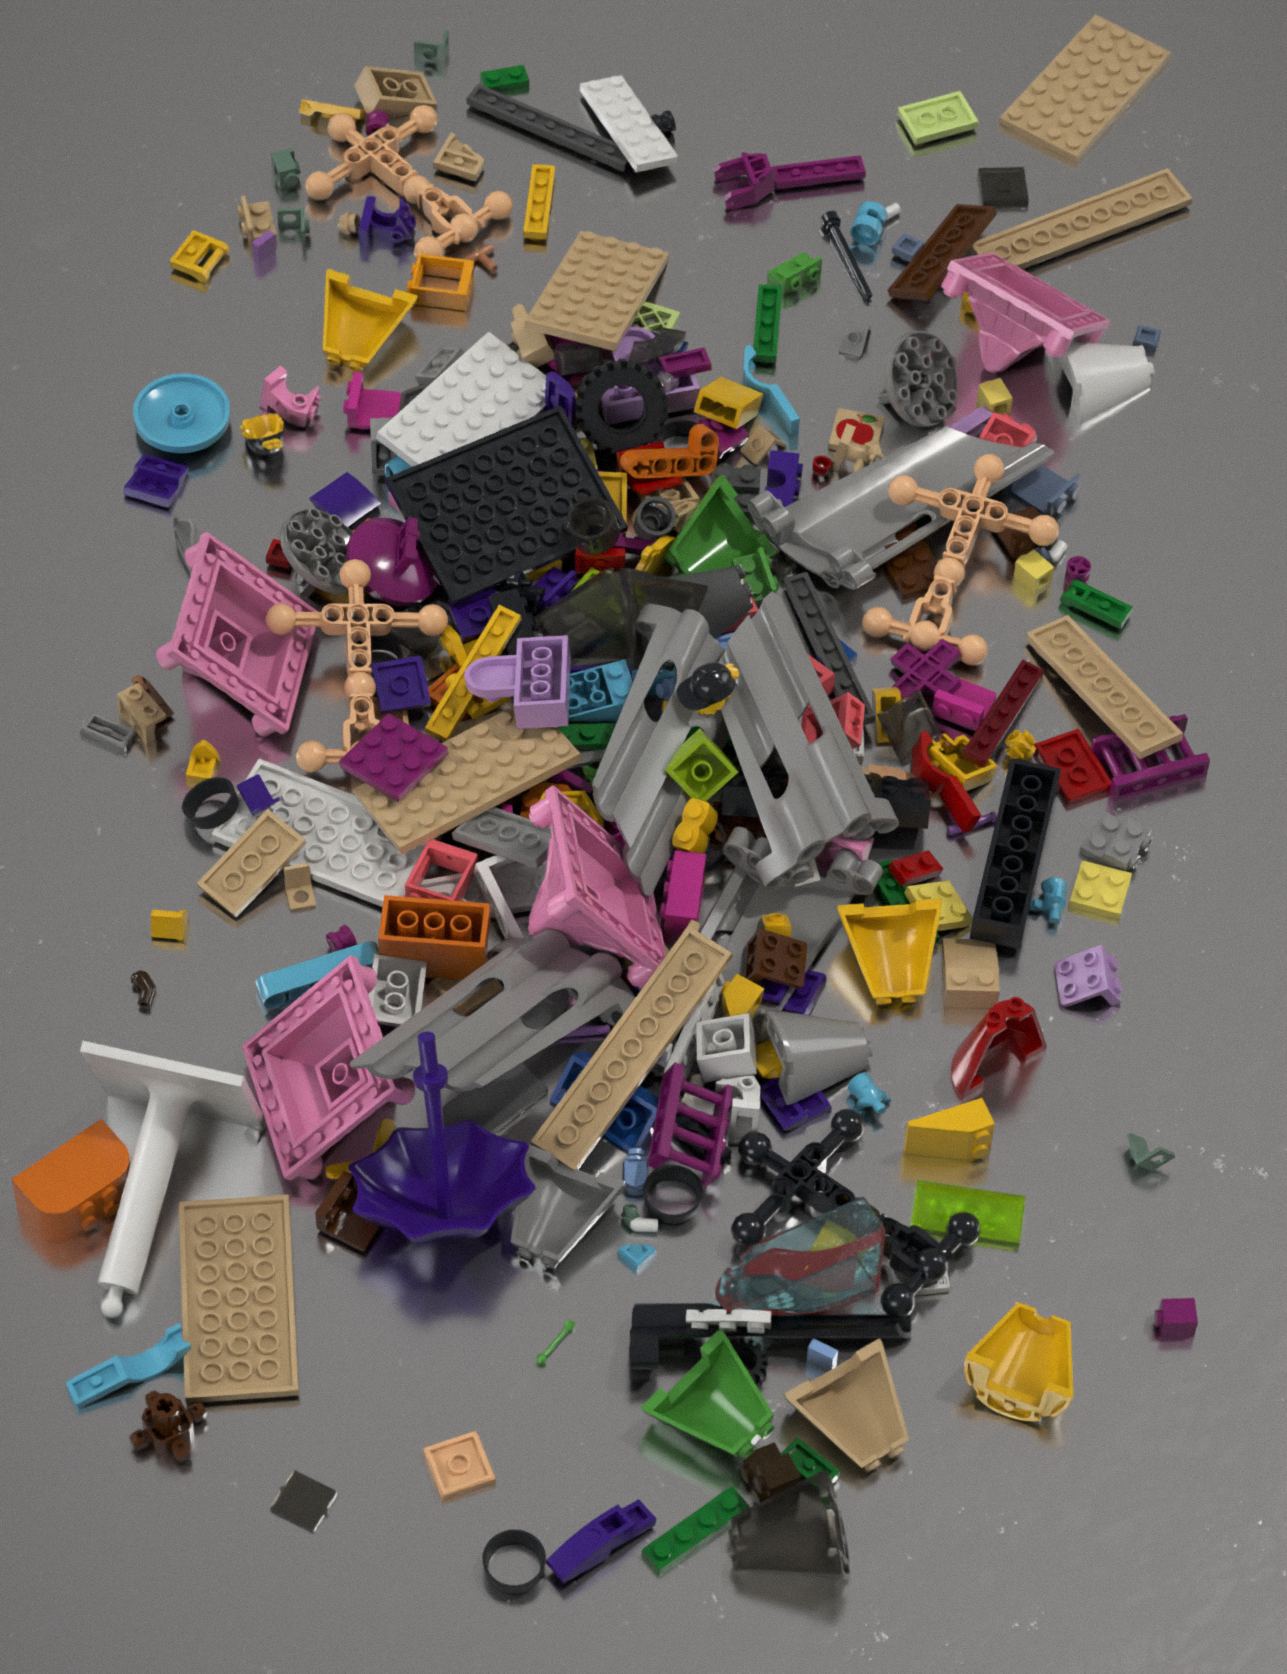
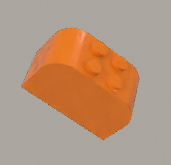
(440, 932)
(74, 1184)

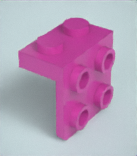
(368, 403)
(964, 707)

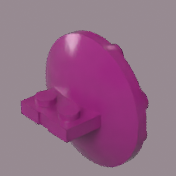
(395, 560)

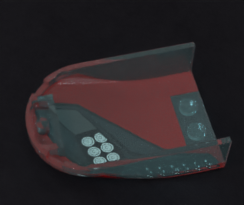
(809, 1265)

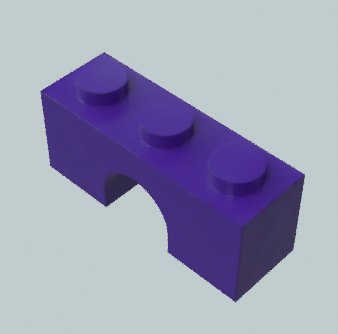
(783, 472)

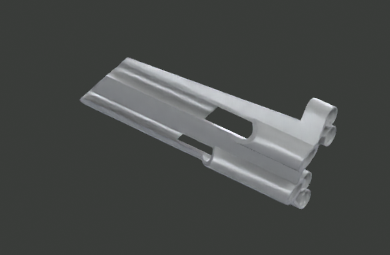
(632, 774)

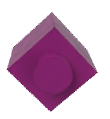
(1176, 1317)

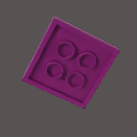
(393, 757)

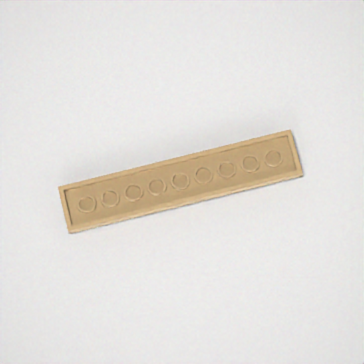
(1087, 220)
(632, 1048)

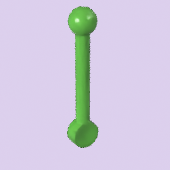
(569, 1326)

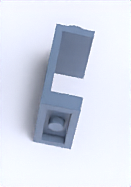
(1045, 490)

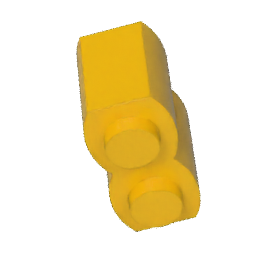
(697, 823)

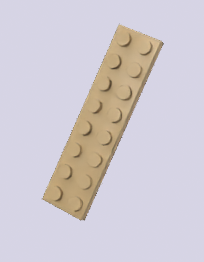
(1104, 687)

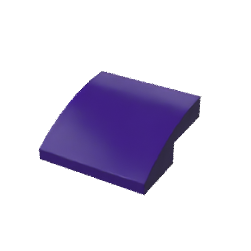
(559, 393)
(156, 480)
(346, 499)
(802, 999)
(795, 1114)

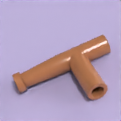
(481, 256)

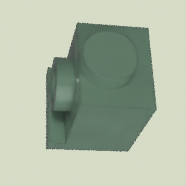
(285, 168)

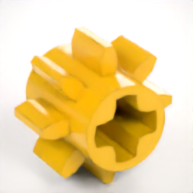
(1020, 745)

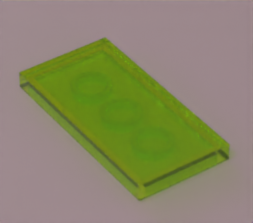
(997, 1212)

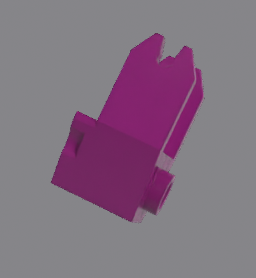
(758, 174)

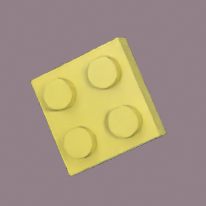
(1100, 889)
(953, 911)

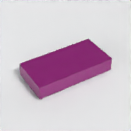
(686, 363)

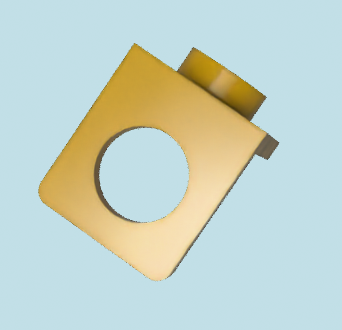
(777, 923)

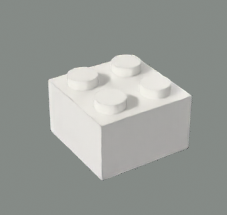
(726, 1047)

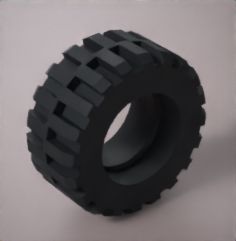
(610, 375)

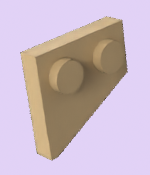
(459, 159)

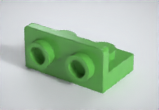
(795, 272)
(758, 574)

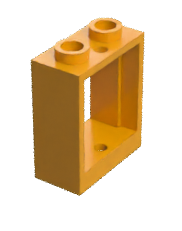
(442, 267)

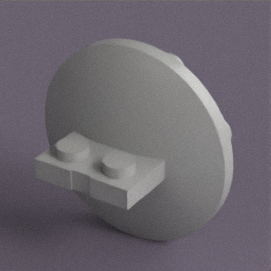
(920, 379)
(315, 549)

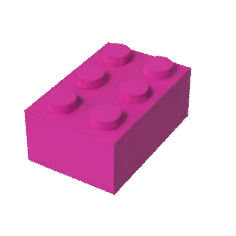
(682, 894)

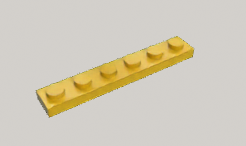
(457, 697)

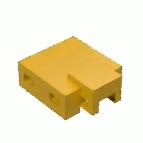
(949, 761)

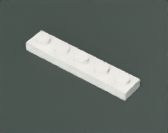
(686, 1047)

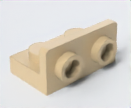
(256, 219)
(140, 711)

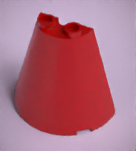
(1004, 1023)

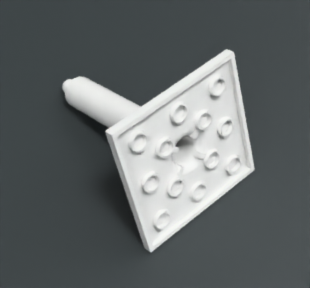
(171, 1093)

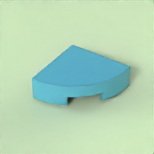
(637, 1255)

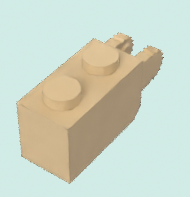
(533, 345)

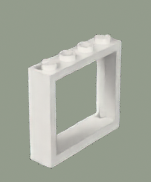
(494, 896)

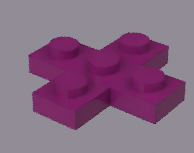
(927, 670)

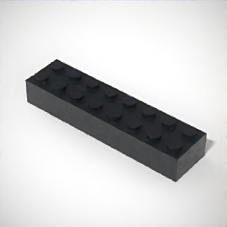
(907, 797)
(1015, 853)

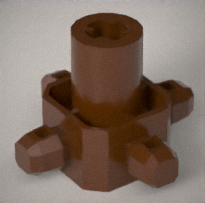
(167, 1425)

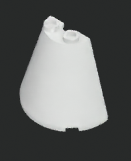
(1103, 375)

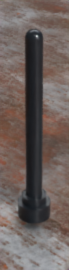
(831, 222)

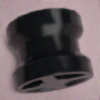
(665, 122)

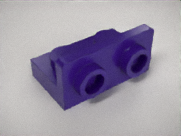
(556, 585)

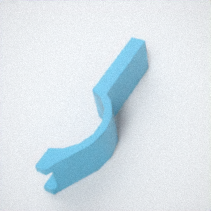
(772, 395)
(123, 1370)

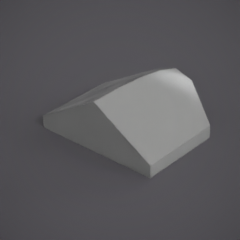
(185, 533)

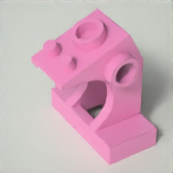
(280, 399)

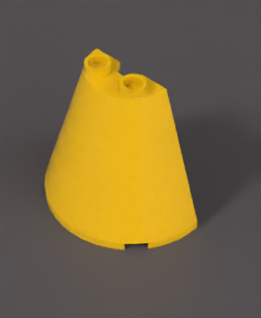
(359, 320)
(893, 946)
(1023, 1365)

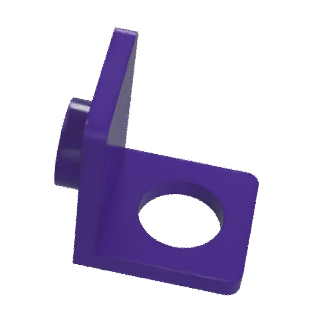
(256, 795)

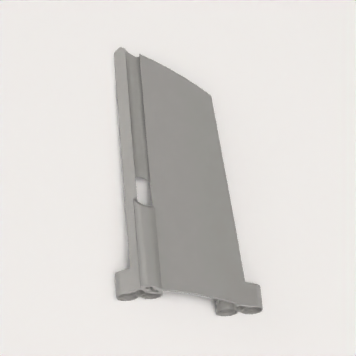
(849, 522)
(808, 906)

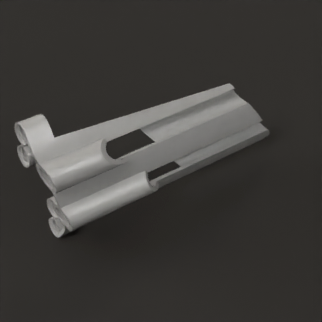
(825, 783)
(493, 1036)

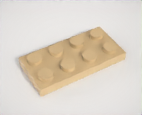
(251, 863)

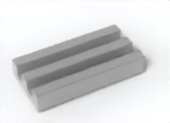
(106, 735)

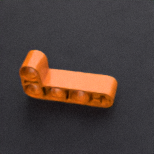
(642, 462)

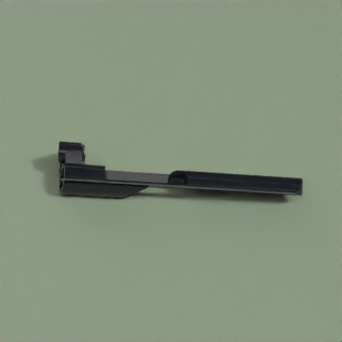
(668, 1322)

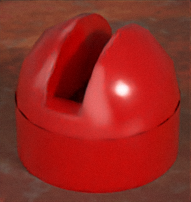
(825, 465)

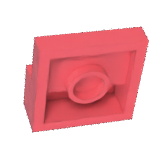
(1005, 431)

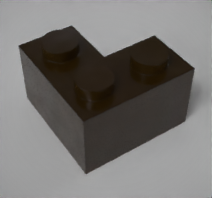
(769, 1472)

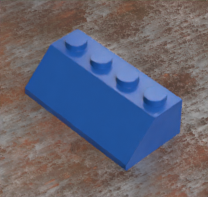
(636, 1120)

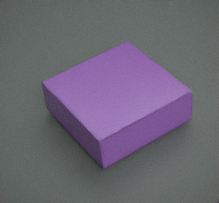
(264, 246)

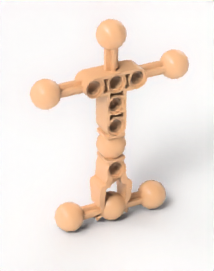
(380, 155)
(951, 569)
(359, 685)

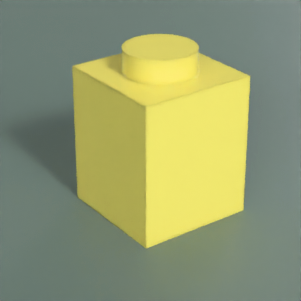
(995, 396)
(1033, 571)

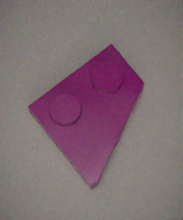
(728, 437)

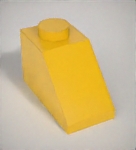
(881, 700)
(740, 997)

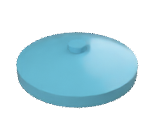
(181, 413)

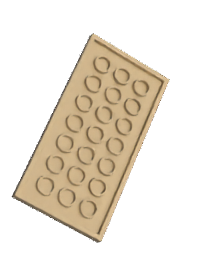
(1085, 88)
(597, 290)
(477, 774)
(238, 1299)

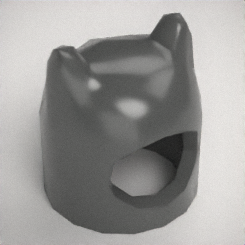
(652, 520)

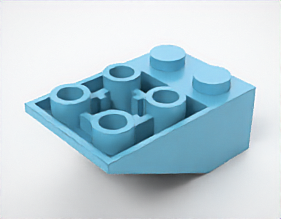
(599, 693)

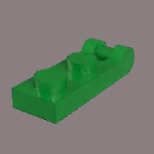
(1096, 603)

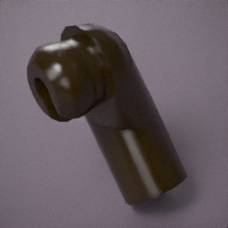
(147, 987)

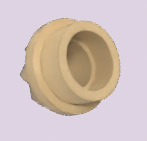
(349, 223)

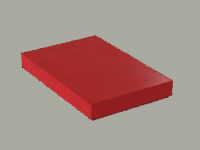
(1080, 769)

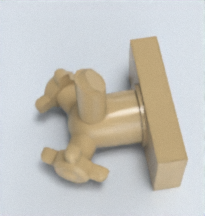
(855, 452)

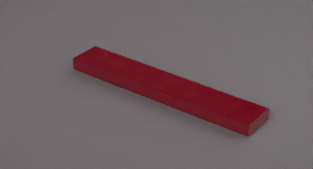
(1002, 713)

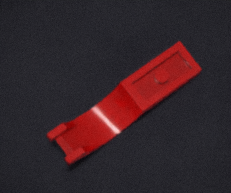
(944, 785)

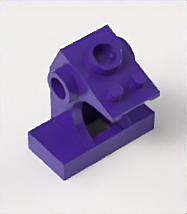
(372, 221)

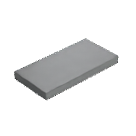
(506, 836)

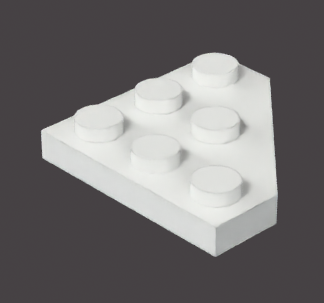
(754, 1320)

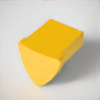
(202, 762)
(169, 924)

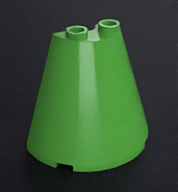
(715, 533)
(716, 1401)

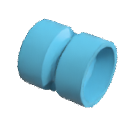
(868, 223)

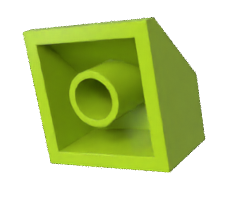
(700, 767)

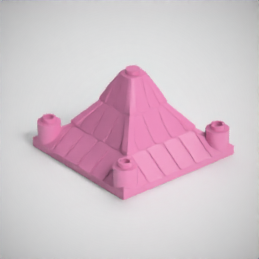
(1018, 311)
(226, 636)
(591, 892)
(306, 1074)

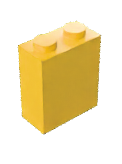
(728, 402)

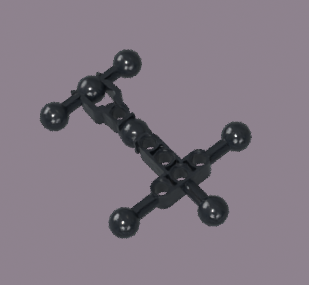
(811, 1165)

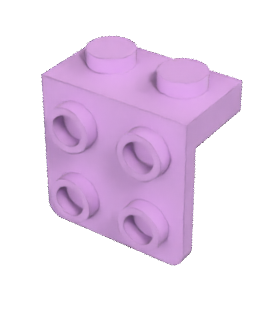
(1087, 976)

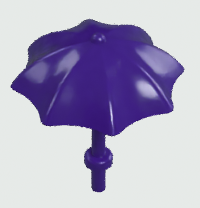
(440, 1177)

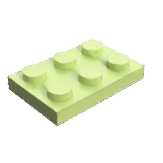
(937, 117)

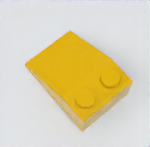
(952, 1133)

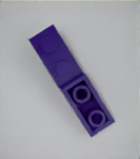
(598, 1537)

